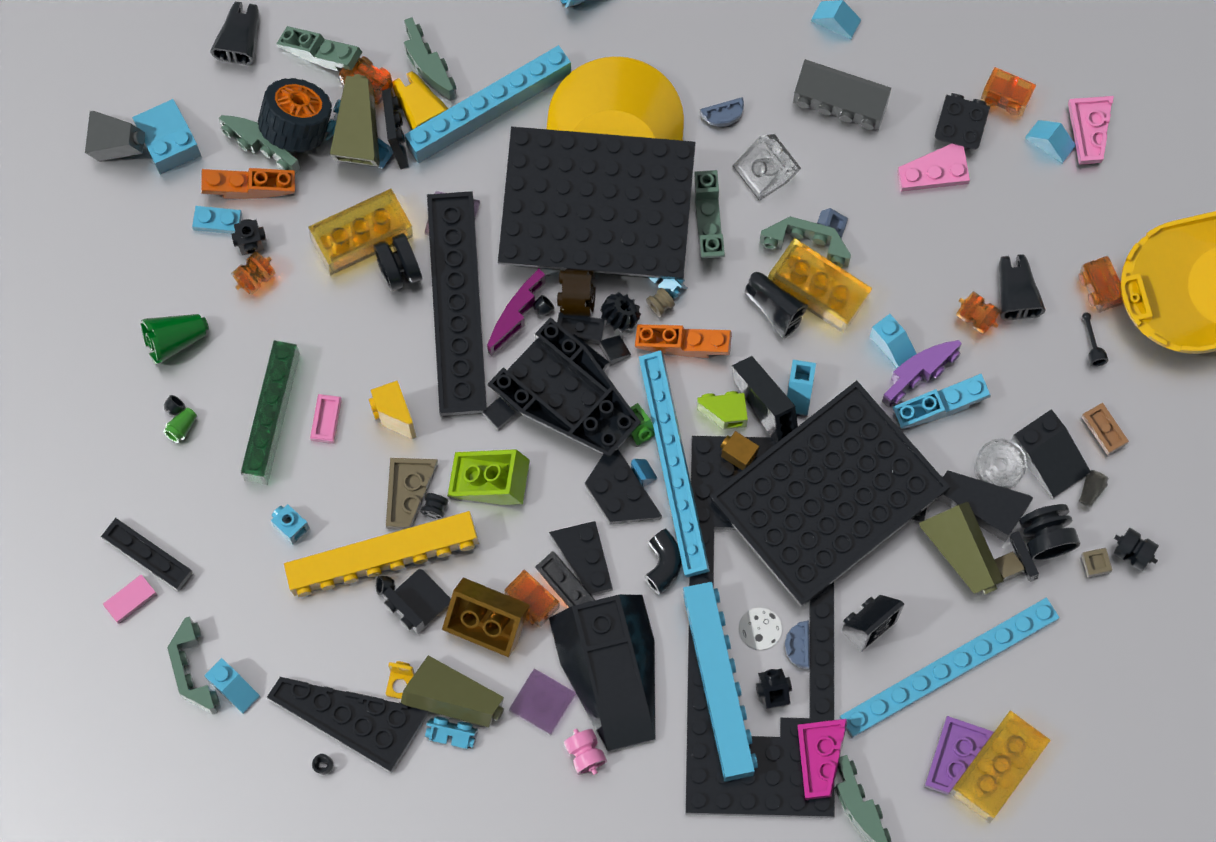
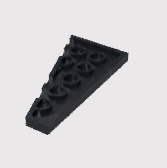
(361, 722)

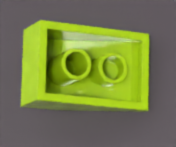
(489, 476)

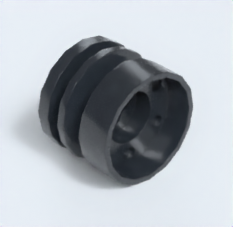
(1049, 532)

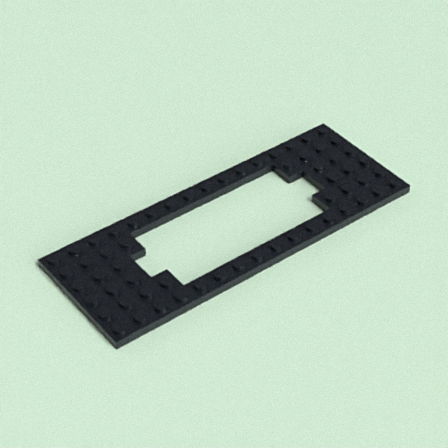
(778, 780)

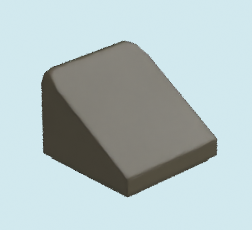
(1009, 566)

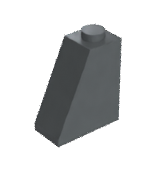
(112, 137)

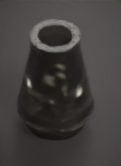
(1093, 487)

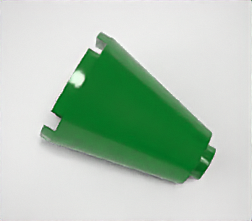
(172, 334)

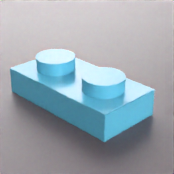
(215, 219)

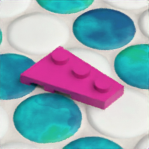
(820, 755)

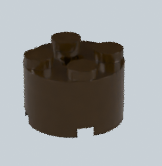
(577, 292)

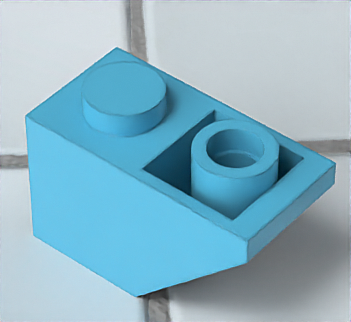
(801, 385)

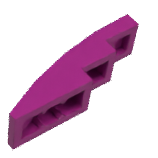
(512, 318)

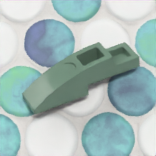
(317, 50)
(426, 63)
(251, 139)
(862, 814)

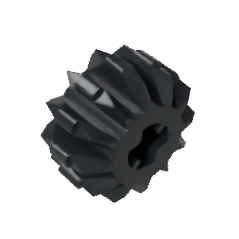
(620, 312)

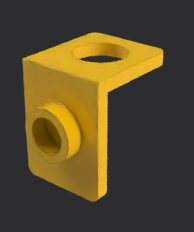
(398, 671)

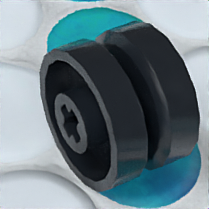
(393, 263)

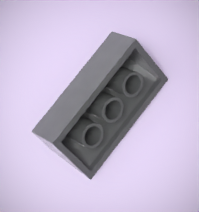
(841, 95)

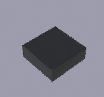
(499, 413)

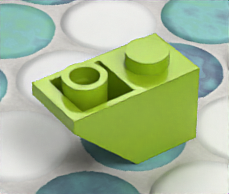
(725, 410)

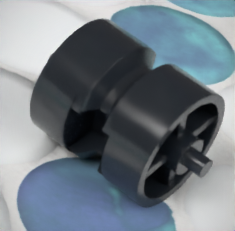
(1136, 549)

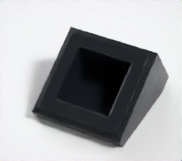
(614, 349)

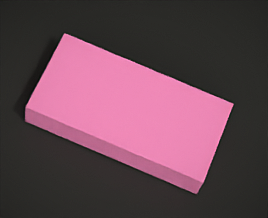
(326, 418)
(129, 599)

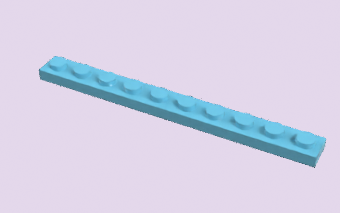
(674, 464)
(949, 667)

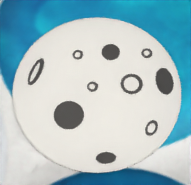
(760, 628)

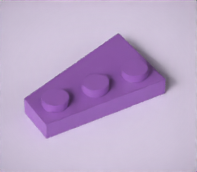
(954, 753)

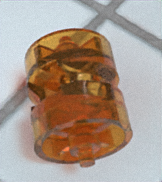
(253, 273)
(978, 313)

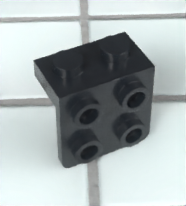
(962, 121)
(417, 601)

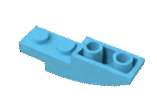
(941, 403)

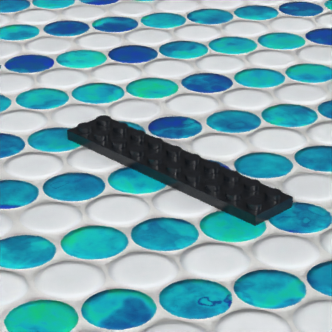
(456, 304)

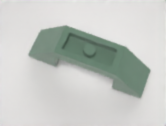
(708, 214)
(820, 234)
(187, 637)

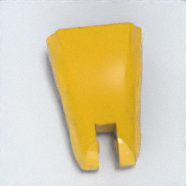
(417, 100)

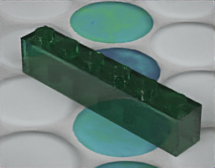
(270, 412)

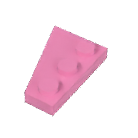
(1090, 127)
(937, 169)

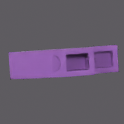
(926, 364)

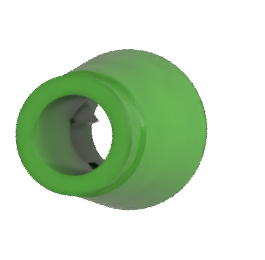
(180, 425)

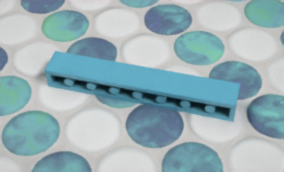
(488, 104)
(718, 681)

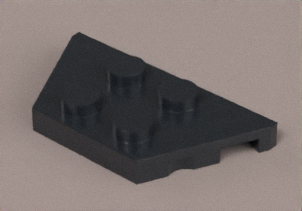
(619, 491)

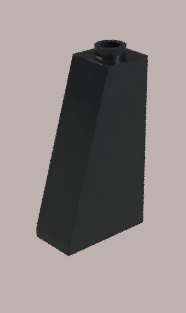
(765, 398)
(993, 506)

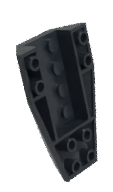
(567, 391)
(611, 666)

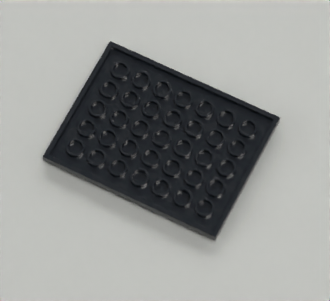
(596, 202)
(829, 493)

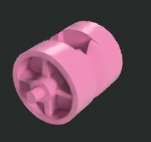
(587, 757)

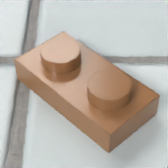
(1105, 429)

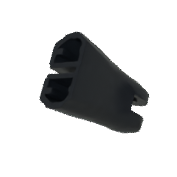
(237, 35)
(1018, 290)
(779, 306)

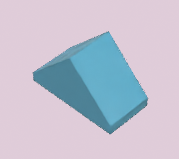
(837, 17)
(1052, 139)

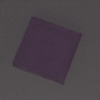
(542, 701)

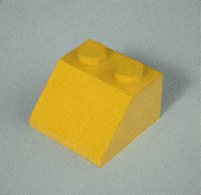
(391, 409)

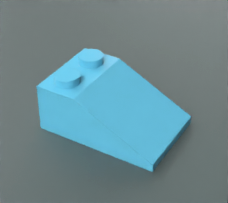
(167, 136)

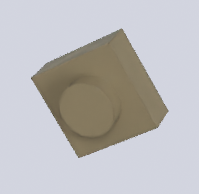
(1096, 562)

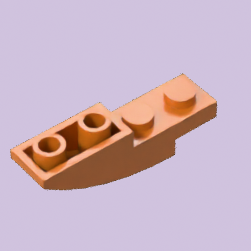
(248, 185)
(683, 342)

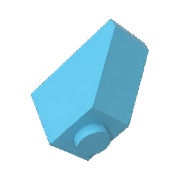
(892, 340)
(232, 686)

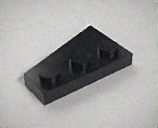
(393, 127)
(585, 555)

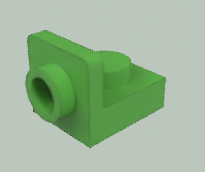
(645, 429)

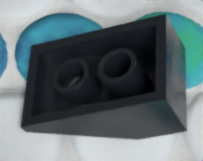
(1051, 454)
(872, 620)

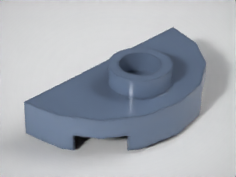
(723, 113)
(798, 645)

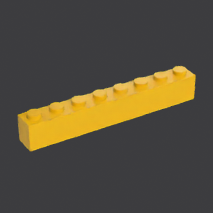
(381, 554)

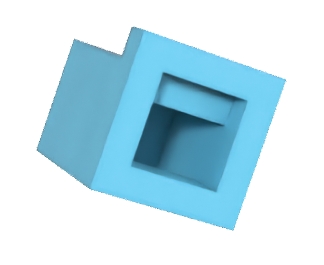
(293, 530)

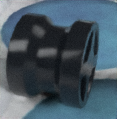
(434, 506)

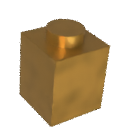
(739, 450)

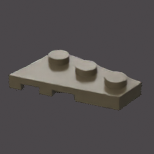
(406, 489)

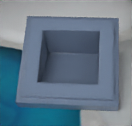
(833, 219)

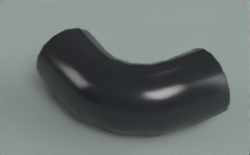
(668, 561)

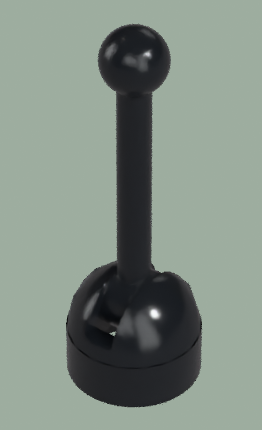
(1097, 355)

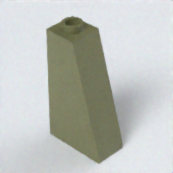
(356, 126)
(964, 547)
(451, 694)

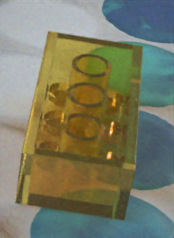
(353, 232)
(820, 284)
(1000, 766)

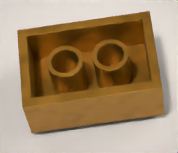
(485, 617)

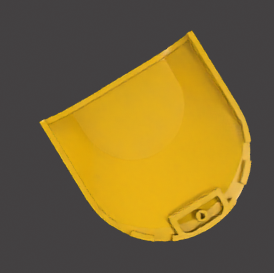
(617, 99)
(1172, 284)

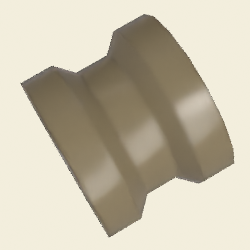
(660, 302)

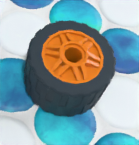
(294, 115)

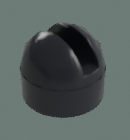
(544, 305)
(174, 405)
(383, 584)
(322, 759)

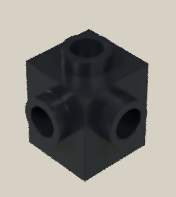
(248, 236)
(774, 688)

